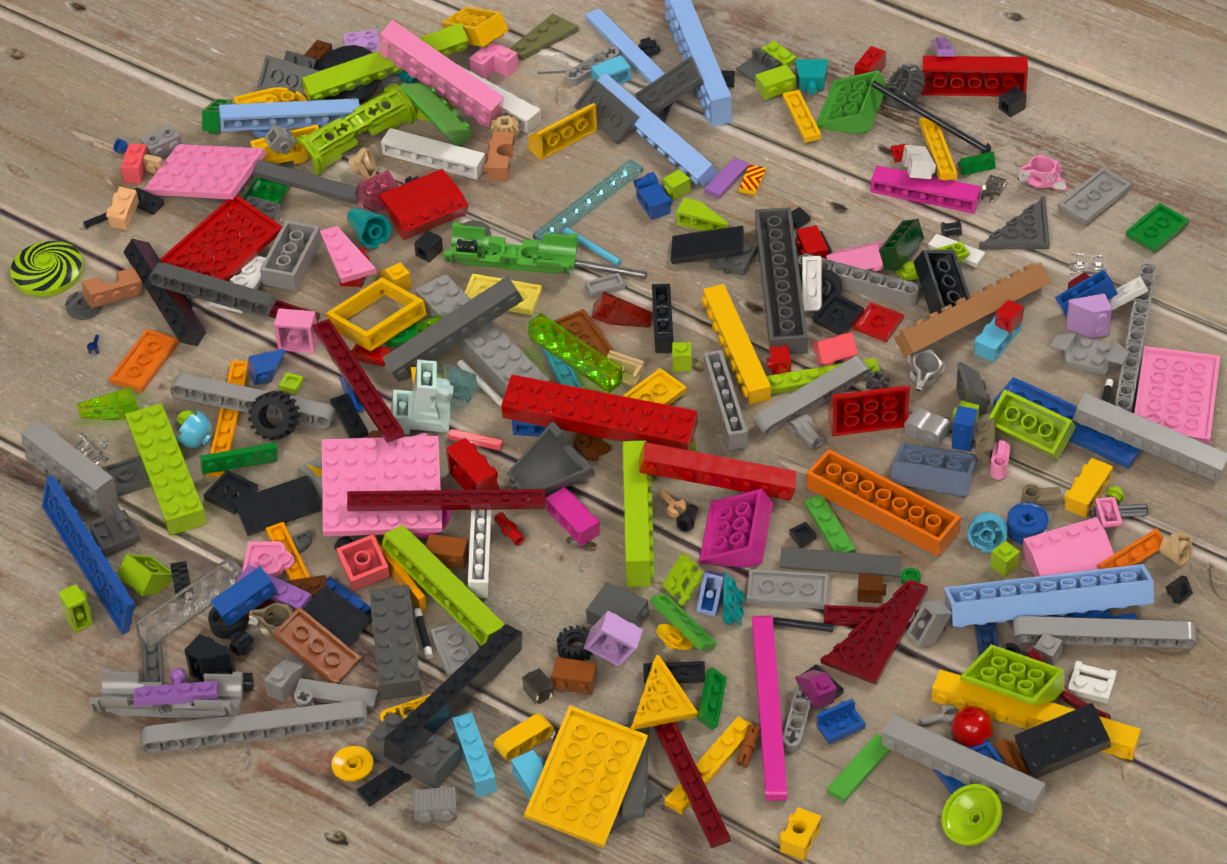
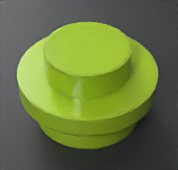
(183, 416)
(1115, 492)

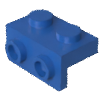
(839, 721)

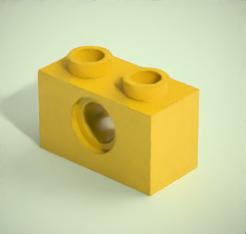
(800, 833)

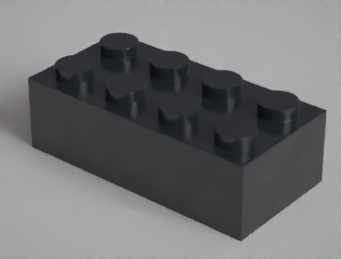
(1062, 741)

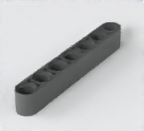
(212, 289)

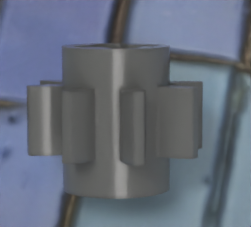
(877, 381)

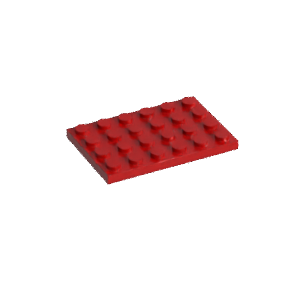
(224, 240)

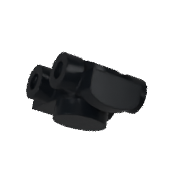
(649, 47)

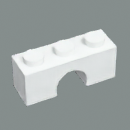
(918, 162)

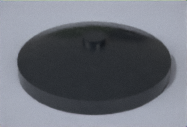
(340, 56)

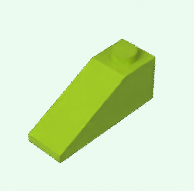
(698, 216)

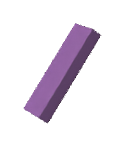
(726, 178)

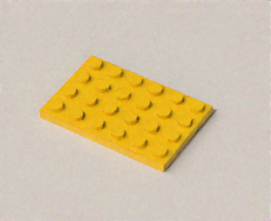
(586, 776)

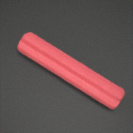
(478, 440)

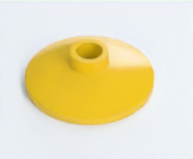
(673, 638)
(352, 757)

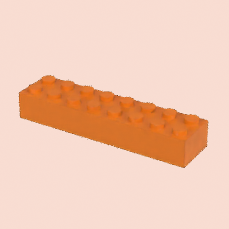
(883, 502)

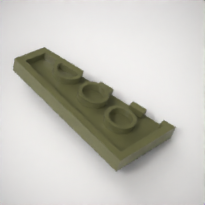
(543, 36)

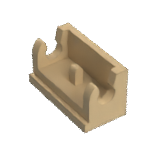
(632, 368)

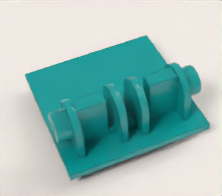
(732, 601)

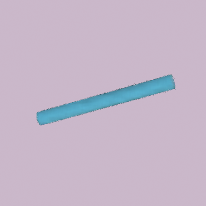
(608, 256)

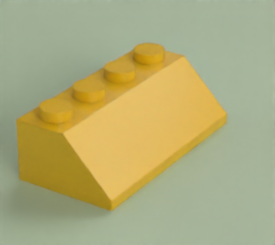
(563, 132)

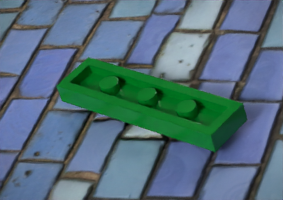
(238, 458)

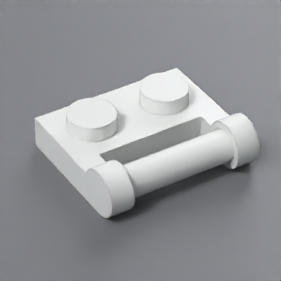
(1090, 687)

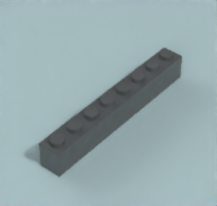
(453, 328)

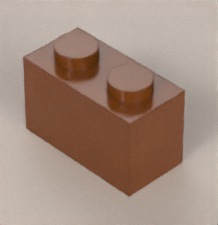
(449, 550)
(574, 676)

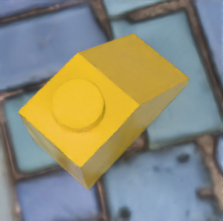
(397, 275)

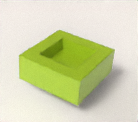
(291, 383)

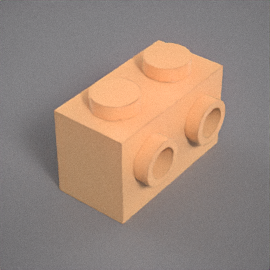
(122, 208)

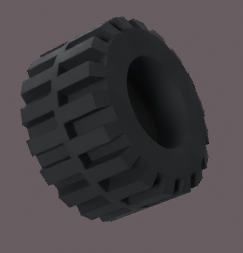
(288, 411)

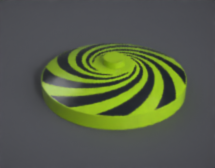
(46, 268)

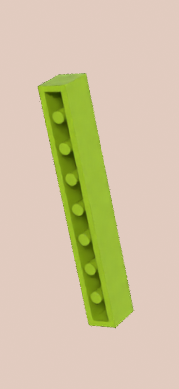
(441, 584)

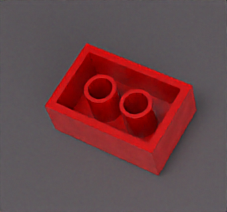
(470, 467)

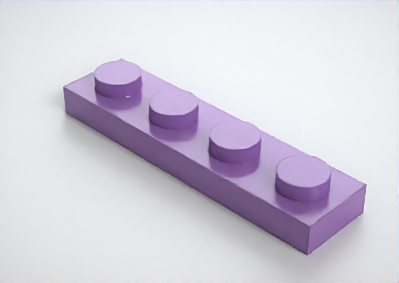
(942, 47)
(286, 592)

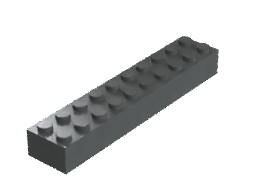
(781, 279)

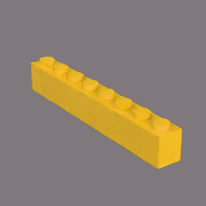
(736, 344)

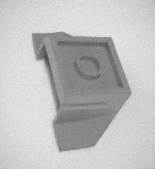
(1089, 353)

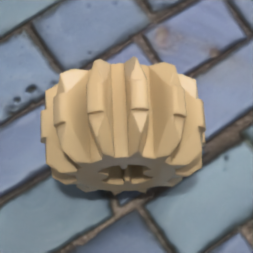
(505, 124)

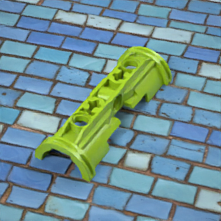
(329, 152)

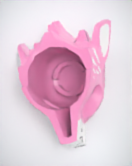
(1043, 173)

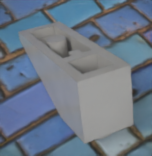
(285, 677)

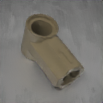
(1041, 496)

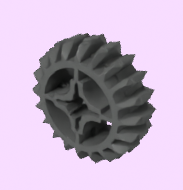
(906, 82)

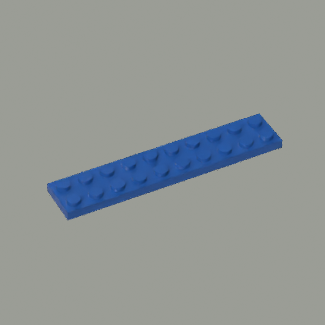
(88, 555)

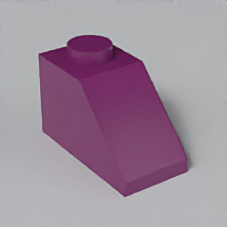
(817, 687)

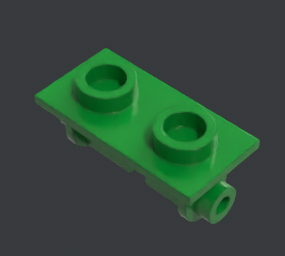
(977, 163)

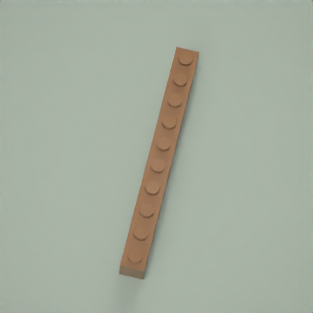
(971, 310)

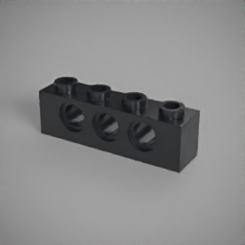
(662, 318)

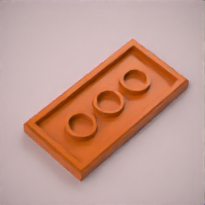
(144, 360)

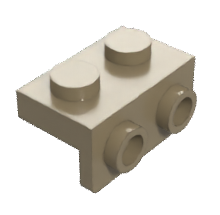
(985, 440)

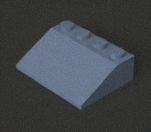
(934, 469)

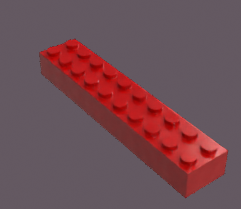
(598, 413)

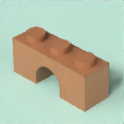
(498, 157)
(99, 293)

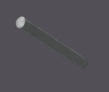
(610, 269)

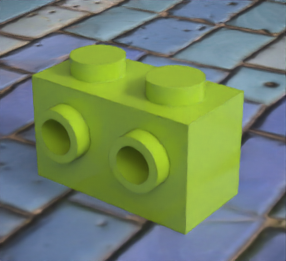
(775, 82)
(75, 608)

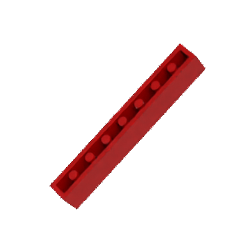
(716, 471)

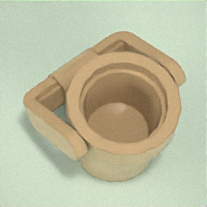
(362, 163)
(1176, 549)

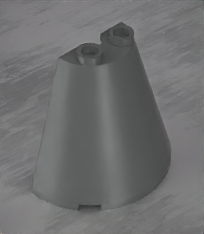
(549, 464)

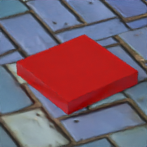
(878, 322)

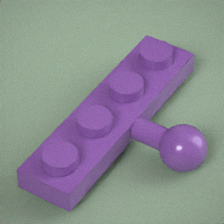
(175, 693)

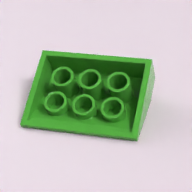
(852, 104)
(438, 113)

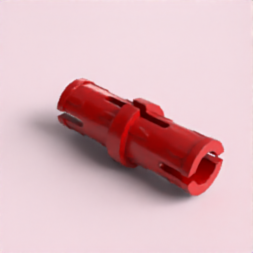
(515, 535)

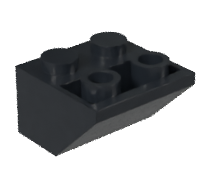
(207, 657)

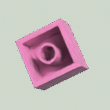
(295, 330)

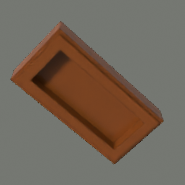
(1011, 755)

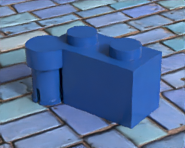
(652, 196)

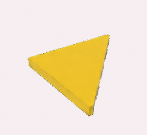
(662, 699)

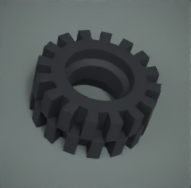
(180, 575)
(570, 636)

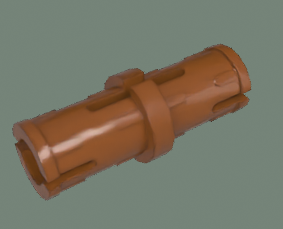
(748, 745)

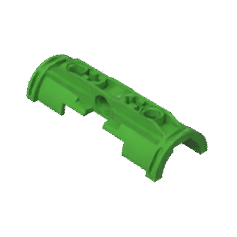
(552, 255)

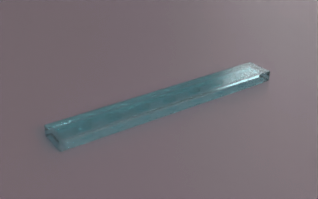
(590, 200)

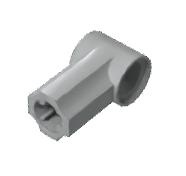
(805, 429)

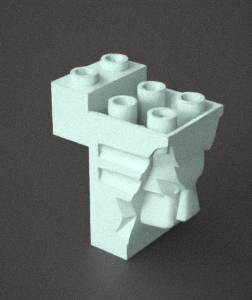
(427, 404)

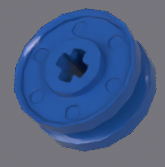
(1026, 521)

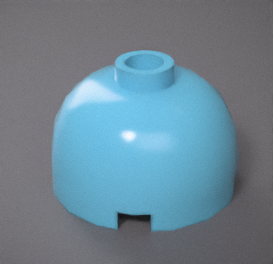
(195, 431)
(987, 531)

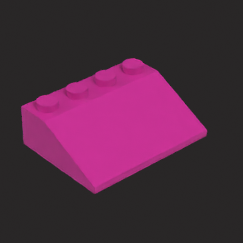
(737, 530)

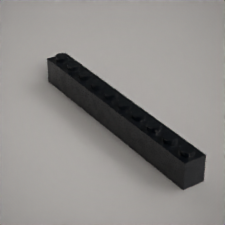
(452, 694)

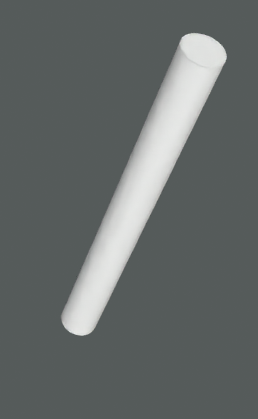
(481, 383)

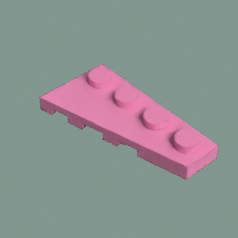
(345, 256)

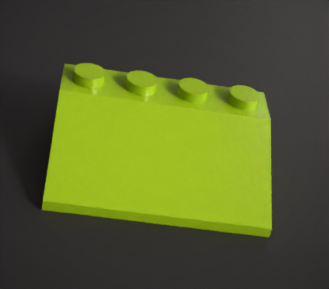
(1015, 676)

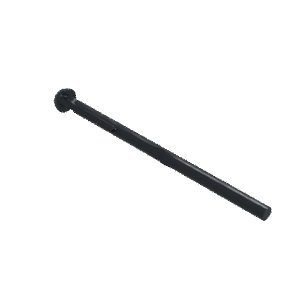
(984, 148)

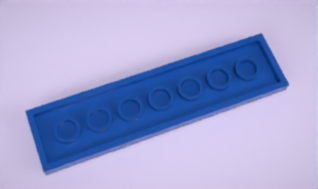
(1083, 436)

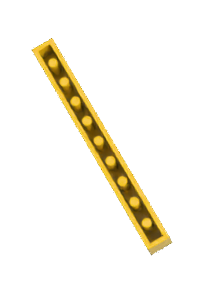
(961, 694)

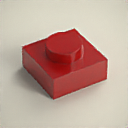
(897, 152)

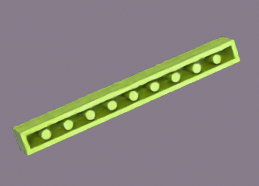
(374, 66)

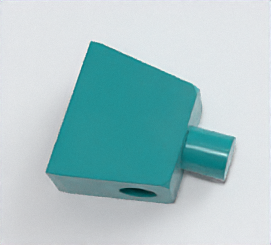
(811, 74)

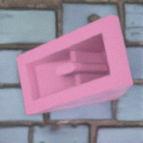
(1108, 512)

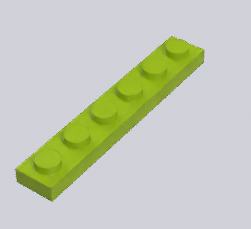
(797, 379)

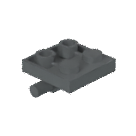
(114, 530)

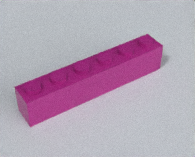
(929, 191)

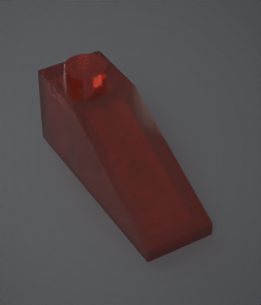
(617, 311)

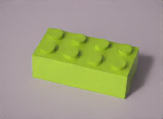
(1032, 424)

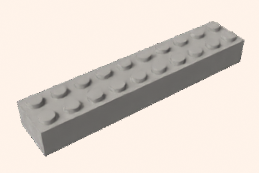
(487, 347)

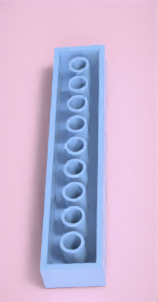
(693, 42)
(1049, 595)

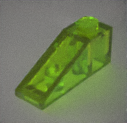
(109, 406)

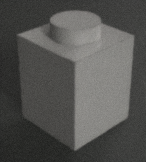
(1050, 648)

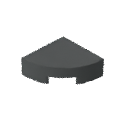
(302, 540)

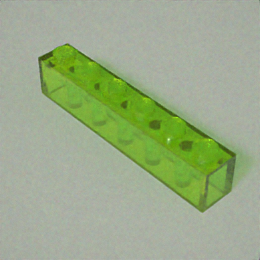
(575, 353)

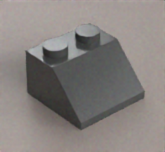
(971, 387)

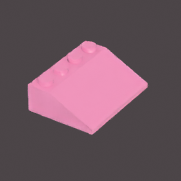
(1067, 549)

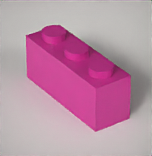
(573, 516)

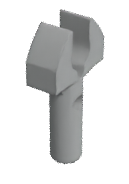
(942, 716)

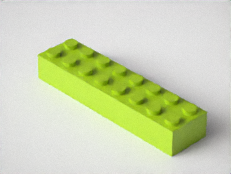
(166, 469)
(637, 518)

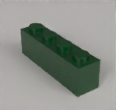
(901, 244)

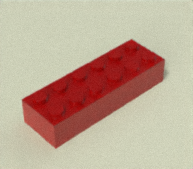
(973, 75)

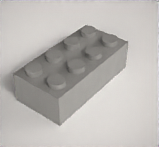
(291, 255)

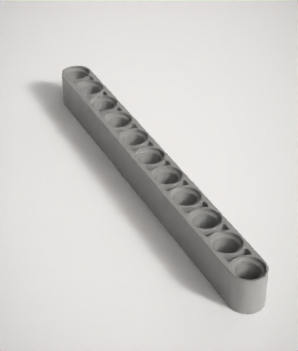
(1135, 340)
(254, 726)

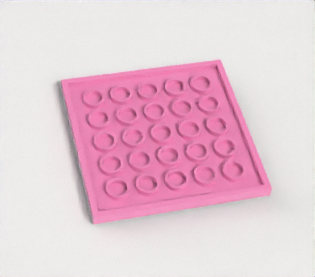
(378, 466)

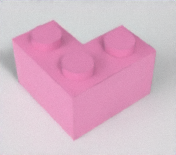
(494, 58)

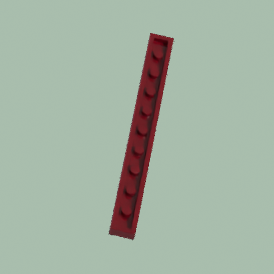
(358, 381)
(446, 500)
(692, 784)

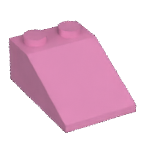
(862, 256)

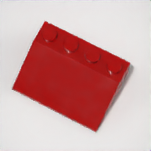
(424, 204)
(869, 410)

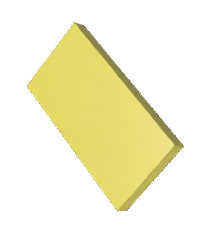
(528, 291)

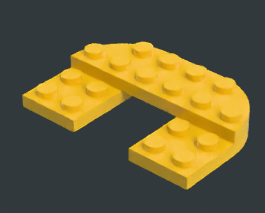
(297, 153)

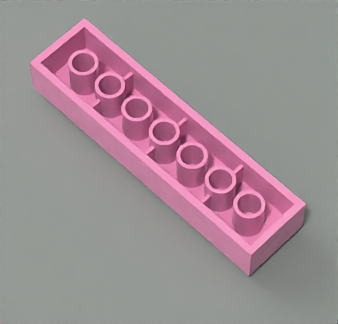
(441, 73)

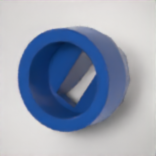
(120, 146)

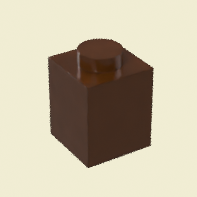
(871, 588)

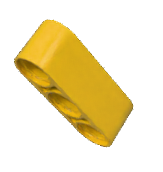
(523, 737)

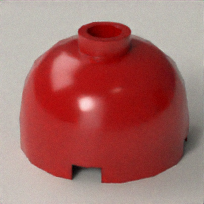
(972, 726)

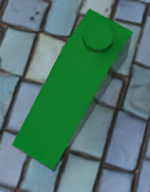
(210, 116)

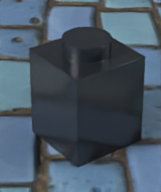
(1012, 101)
(428, 246)

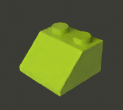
(144, 574)

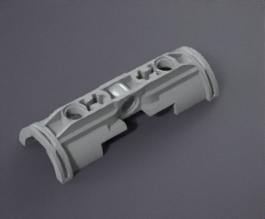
(119, 689)

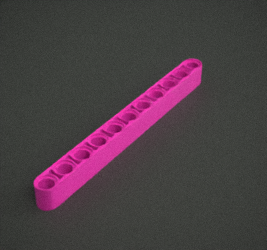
(769, 709)

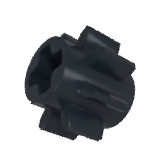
(241, 643)

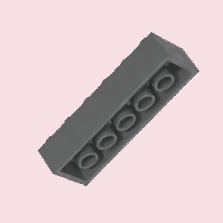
(395, 642)

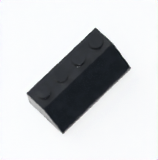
(940, 278)

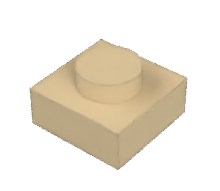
(152, 163)

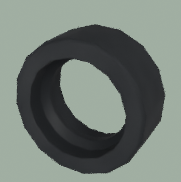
(225, 632)

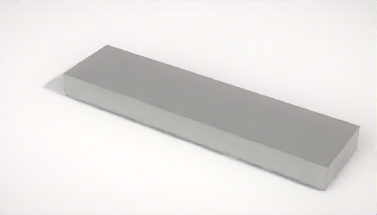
(335, 693)

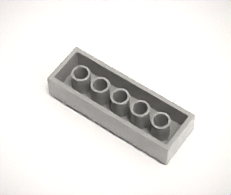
(69, 468)

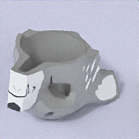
(925, 368)

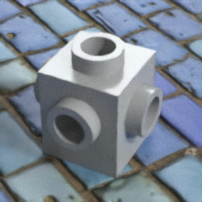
(280, 139)

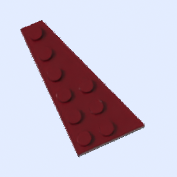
(875, 639)

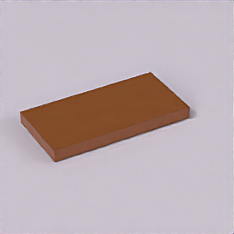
(584, 328)
(316, 646)

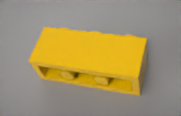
(1087, 487)

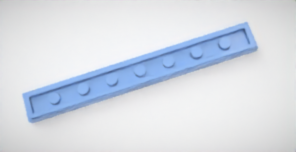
(626, 46)

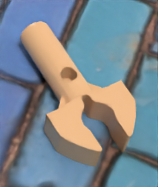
(672, 504)

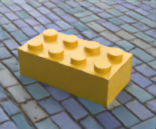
(479, 25)

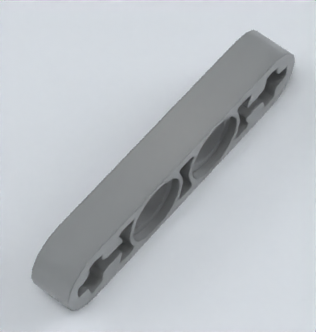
(577, 75)
(796, 716)

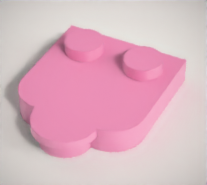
(269, 556)

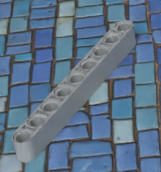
(240, 398)
(1106, 632)

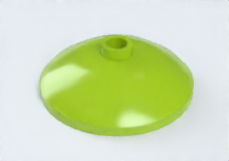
(965, 808)

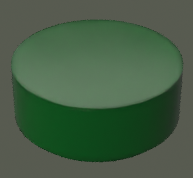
(910, 573)

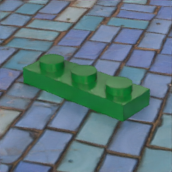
(712, 698)

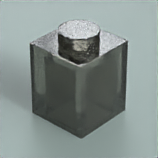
(537, 686)

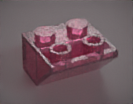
(369, 190)

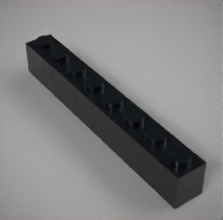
(170, 303)

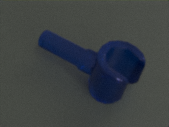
(93, 345)

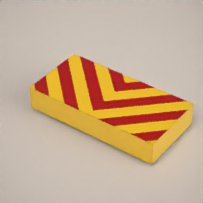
(752, 180)

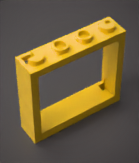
(387, 328)

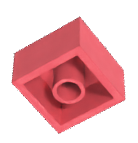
(363, 562)

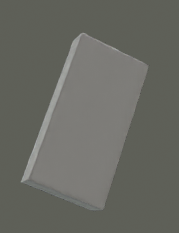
(608, 284)

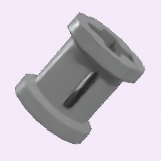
(304, 698)

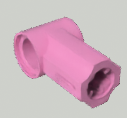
(1000, 460)

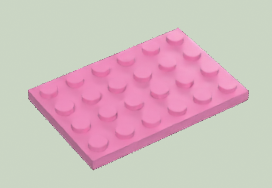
(205, 171)
(1178, 390)

